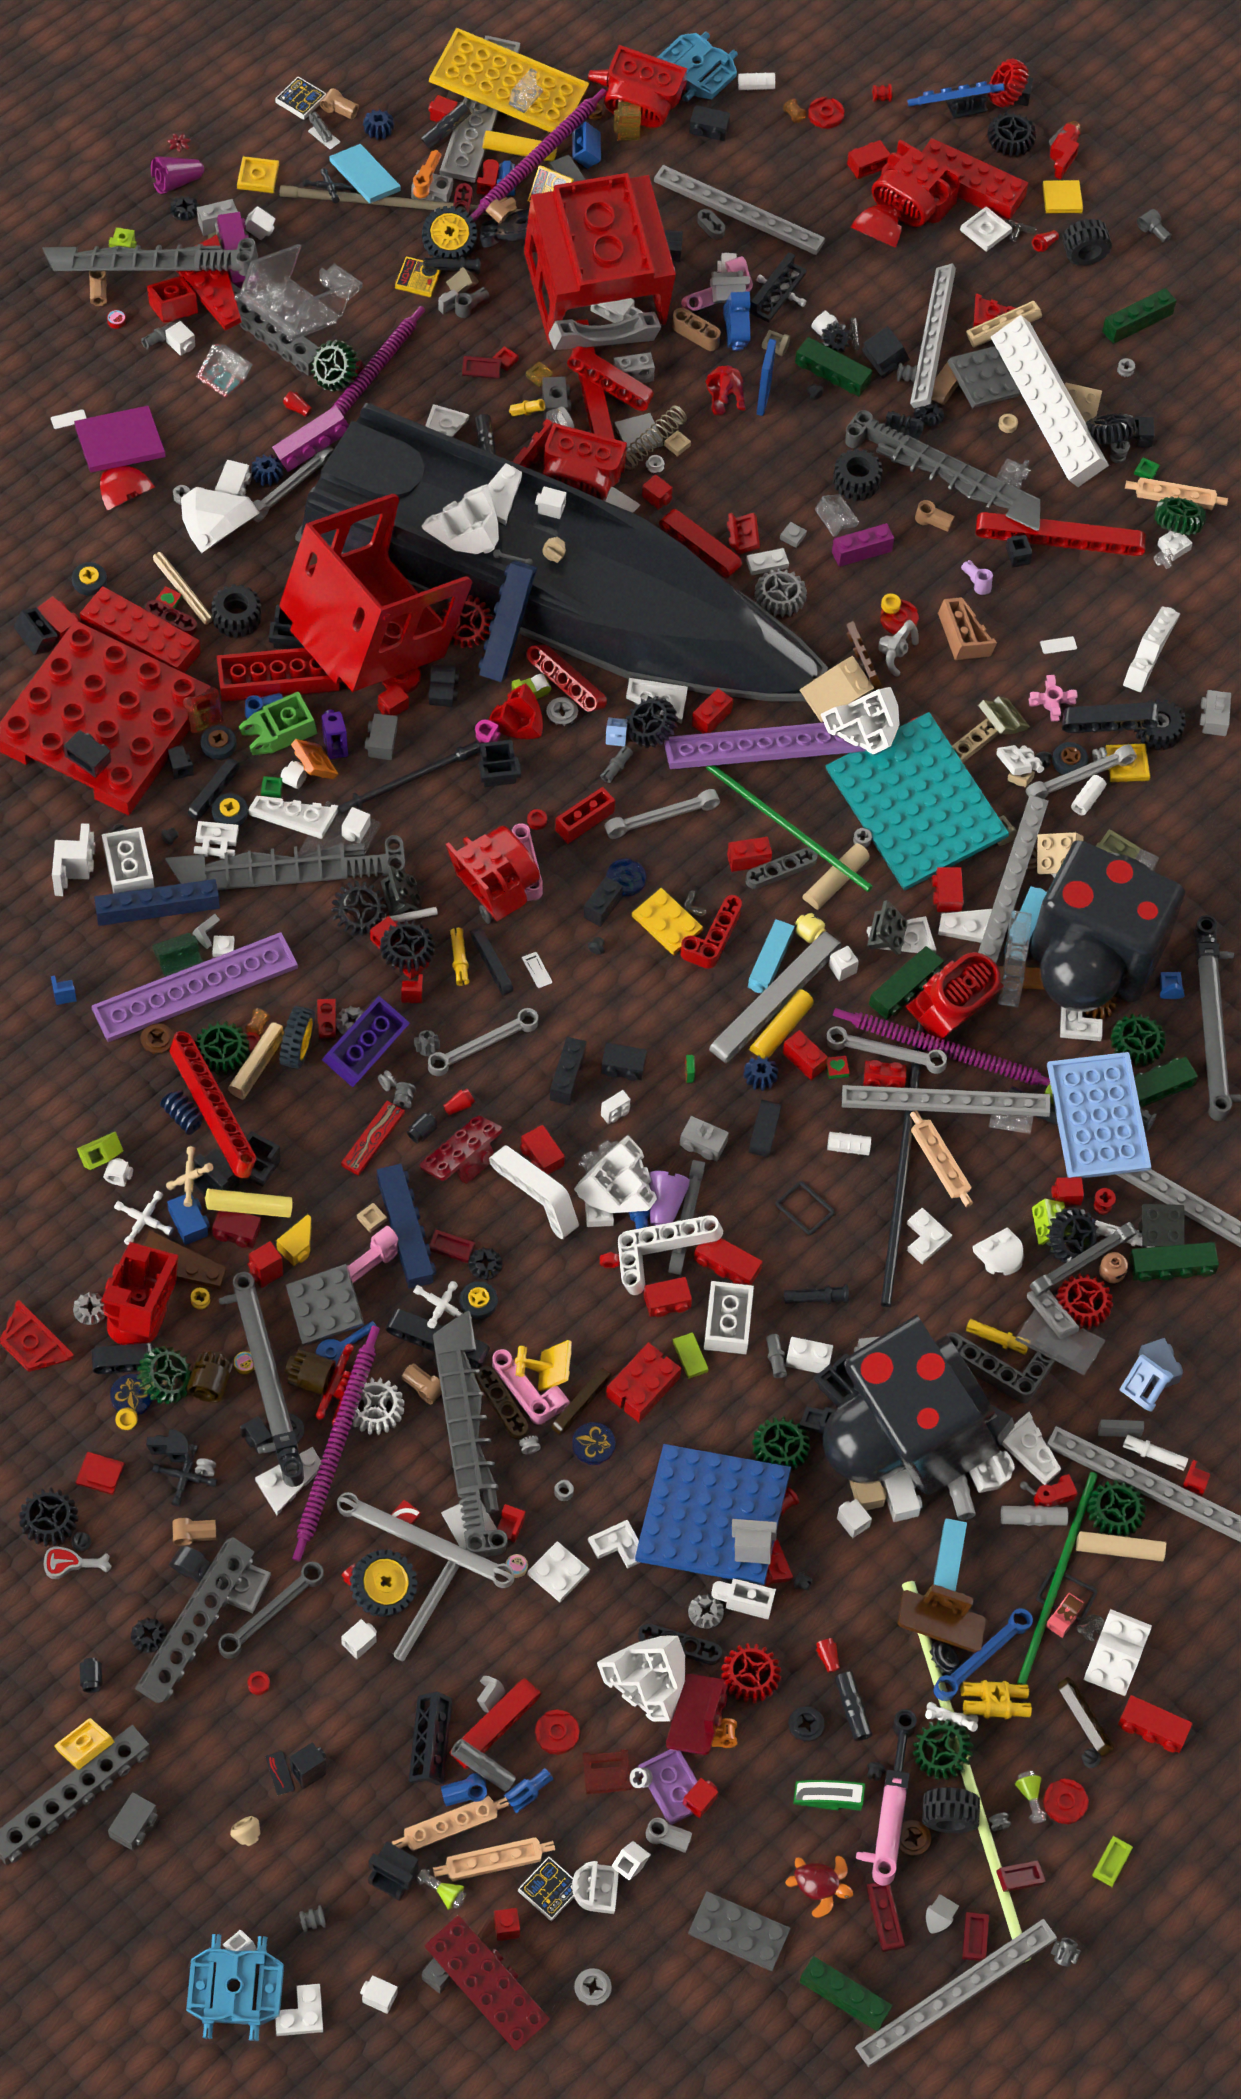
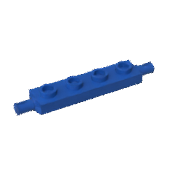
(963, 91)

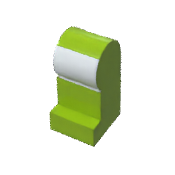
(538, 685)

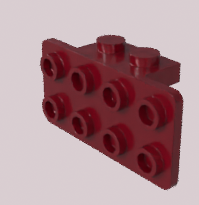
(464, 1152)
(697, 1714)

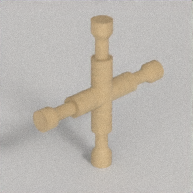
(189, 1177)

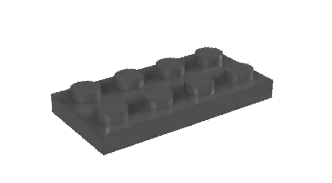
(739, 1931)

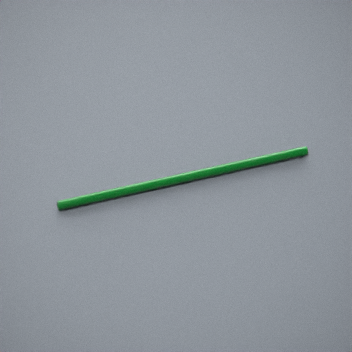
(790, 828)
(1033, 1648)

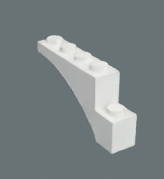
(1150, 648)

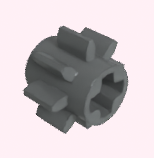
(427, 1043)
(1065, 1952)

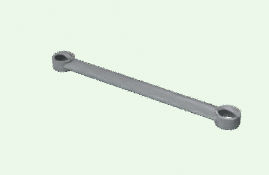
(425, 1540)

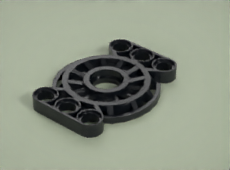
(511, 229)

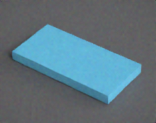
(365, 173)

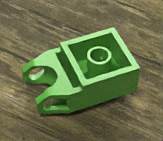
(279, 724)

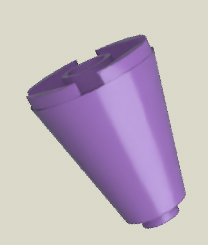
(669, 1194)

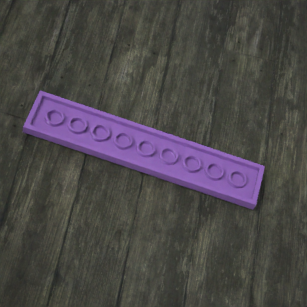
(754, 745)
(194, 987)

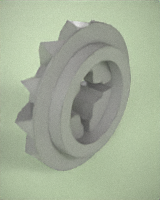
(568, 707)
(342, 1018)
(83, 1315)
(708, 1620)
(602, 1982)

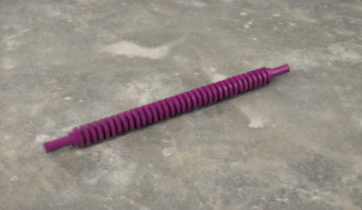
(540, 152)
(378, 362)
(857, 1019)
(335, 1443)

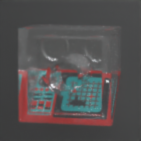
(224, 369)

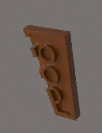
(191, 1265)

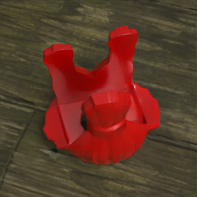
(729, 383)

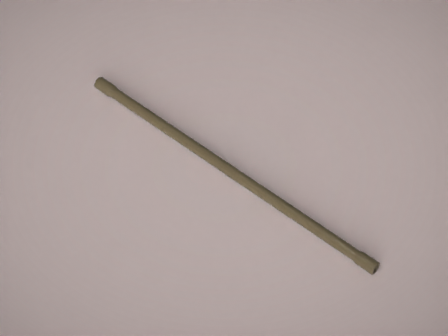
(294, 192)

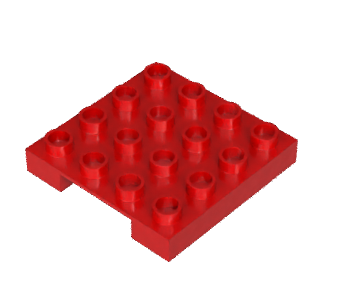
(113, 696)

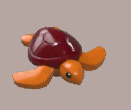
(821, 1883)

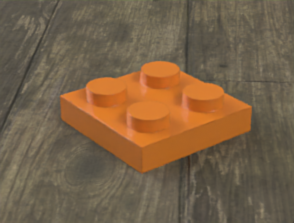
(314, 759)

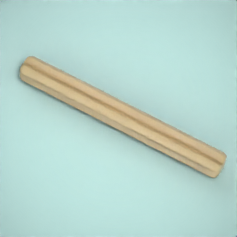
(182, 588)

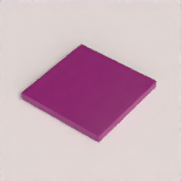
(119, 439)

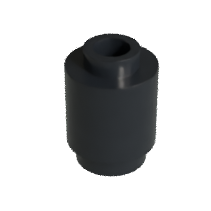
(422, 1127)
(90, 1675)

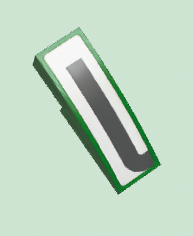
(829, 1794)

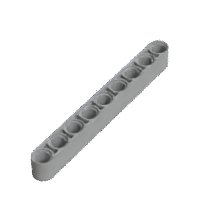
(775, 997)

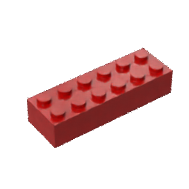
(979, 181)
(140, 630)
(270, 674)

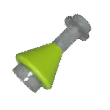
(1029, 1786)
(450, 1893)

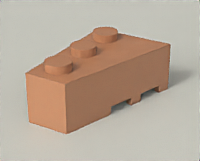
(963, 631)

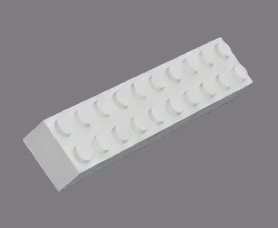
(1049, 401)

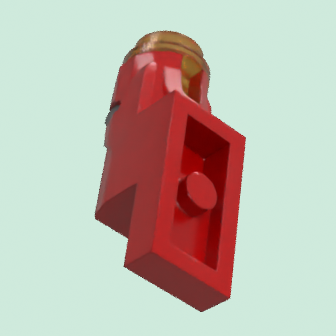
(1064, 147)

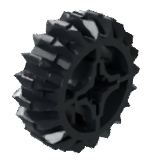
(1011, 134)
(1112, 428)
(648, 715)
(357, 890)
(414, 938)
(1063, 1229)
(62, 1506)

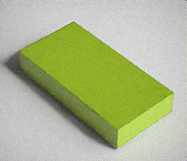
(690, 1355)
(1112, 1861)

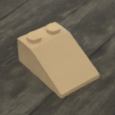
(837, 687)

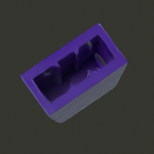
(334, 725)

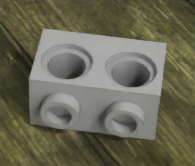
(440, 189)
(637, 366)

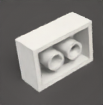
(127, 860)
(728, 1317)

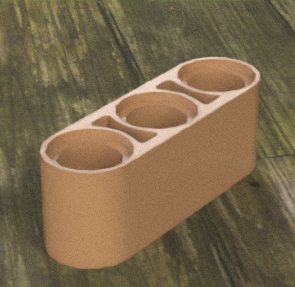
(696, 329)
(944, 385)

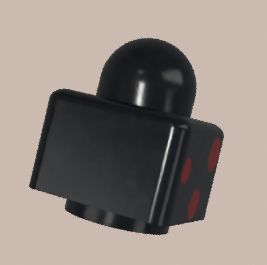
(1103, 928)
(911, 1412)

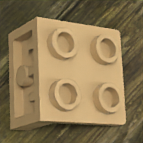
(1085, 399)
(1053, 850)

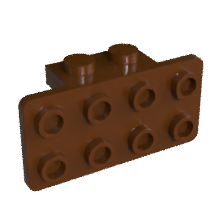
(942, 1616)

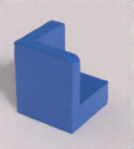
(63, 991)

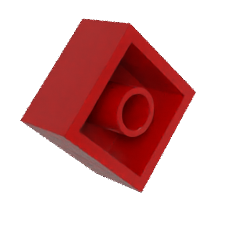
(172, 299)

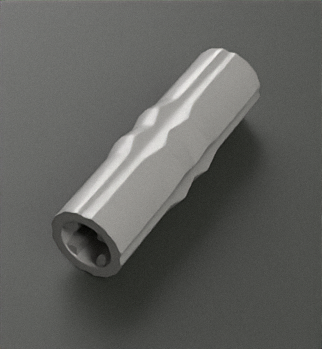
(961, 1498)
(1034, 1515)

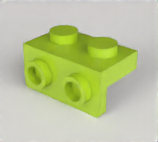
(1042, 1214)

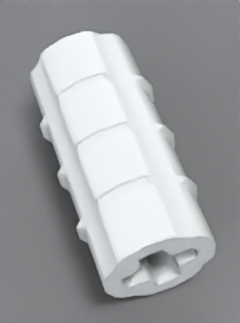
(756, 81)
(1088, 795)
(849, 1143)

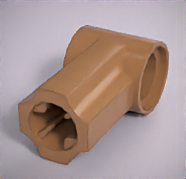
(336, 102)
(501, 209)
(98, 286)
(928, 514)
(427, 1386)
(187, 1531)

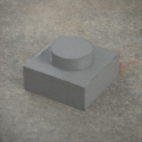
(447, 301)
(793, 534)

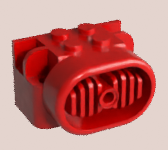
(645, 83)
(916, 186)
(584, 460)
(496, 870)
(956, 993)
(139, 1294)

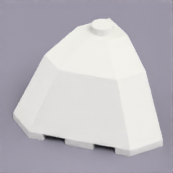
(214, 515)
(467, 525)
(867, 721)
(618, 1181)
(648, 1675)

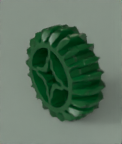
(343, 358)
(1180, 515)
(1142, 1035)
(238, 1043)
(160, 1385)
(796, 1439)
(1102, 1516)
(946, 1741)

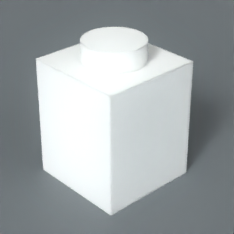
(259, 223)
(180, 338)
(551, 502)
(355, 825)
(843, 963)
(853, 1517)
(359, 1638)
(631, 1860)
(379, 1994)

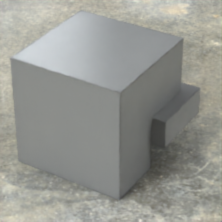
(727, 282)
(753, 1540)

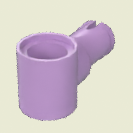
(980, 577)

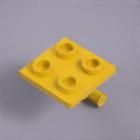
(552, 1367)

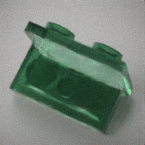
(177, 953)

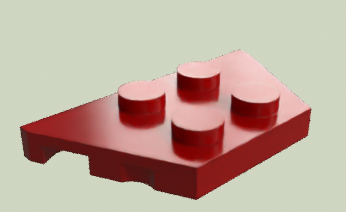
(32, 1341)

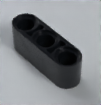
(765, 1128)
(119, 1358)

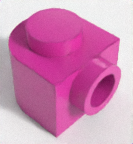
(487, 731)

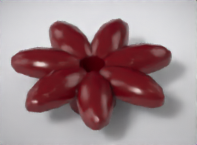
(179, 142)

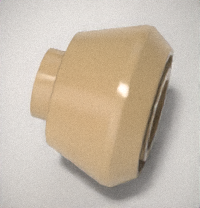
(246, 1831)

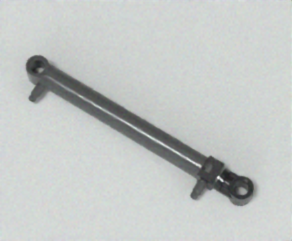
(1207, 961)
(268, 1379)

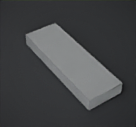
(1053, 1314)

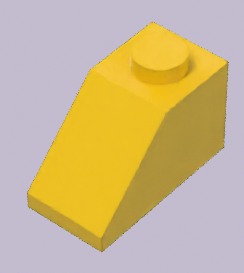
(296, 1242)

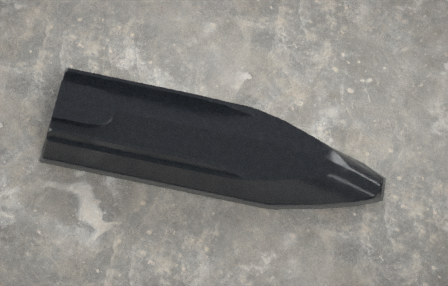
(616, 597)

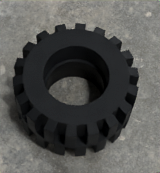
(1087, 242)
(857, 462)
(233, 598)
(951, 1810)

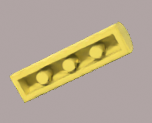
(248, 1203)

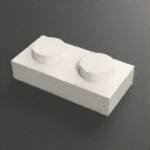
(766, 561)

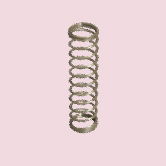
(675, 419)

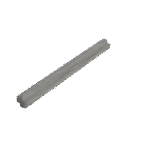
(426, 1610)

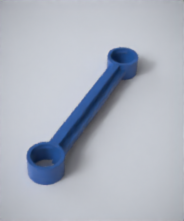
(983, 1655)

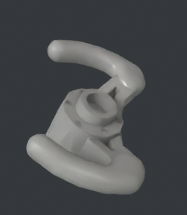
(896, 645)

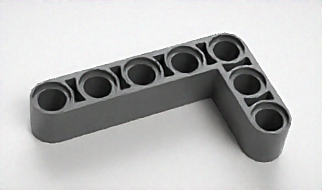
(1001, 1369)

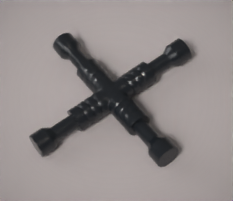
(328, 184)
(184, 1476)

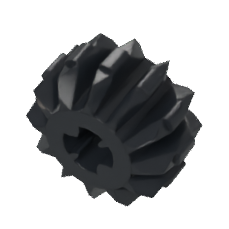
(841, 340)

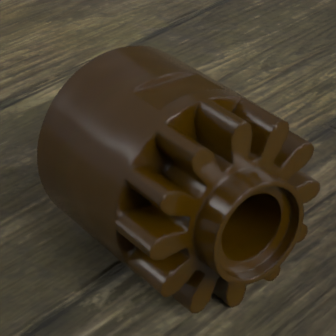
(310, 1371)
(209, 1377)

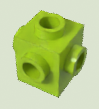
(128, 241)

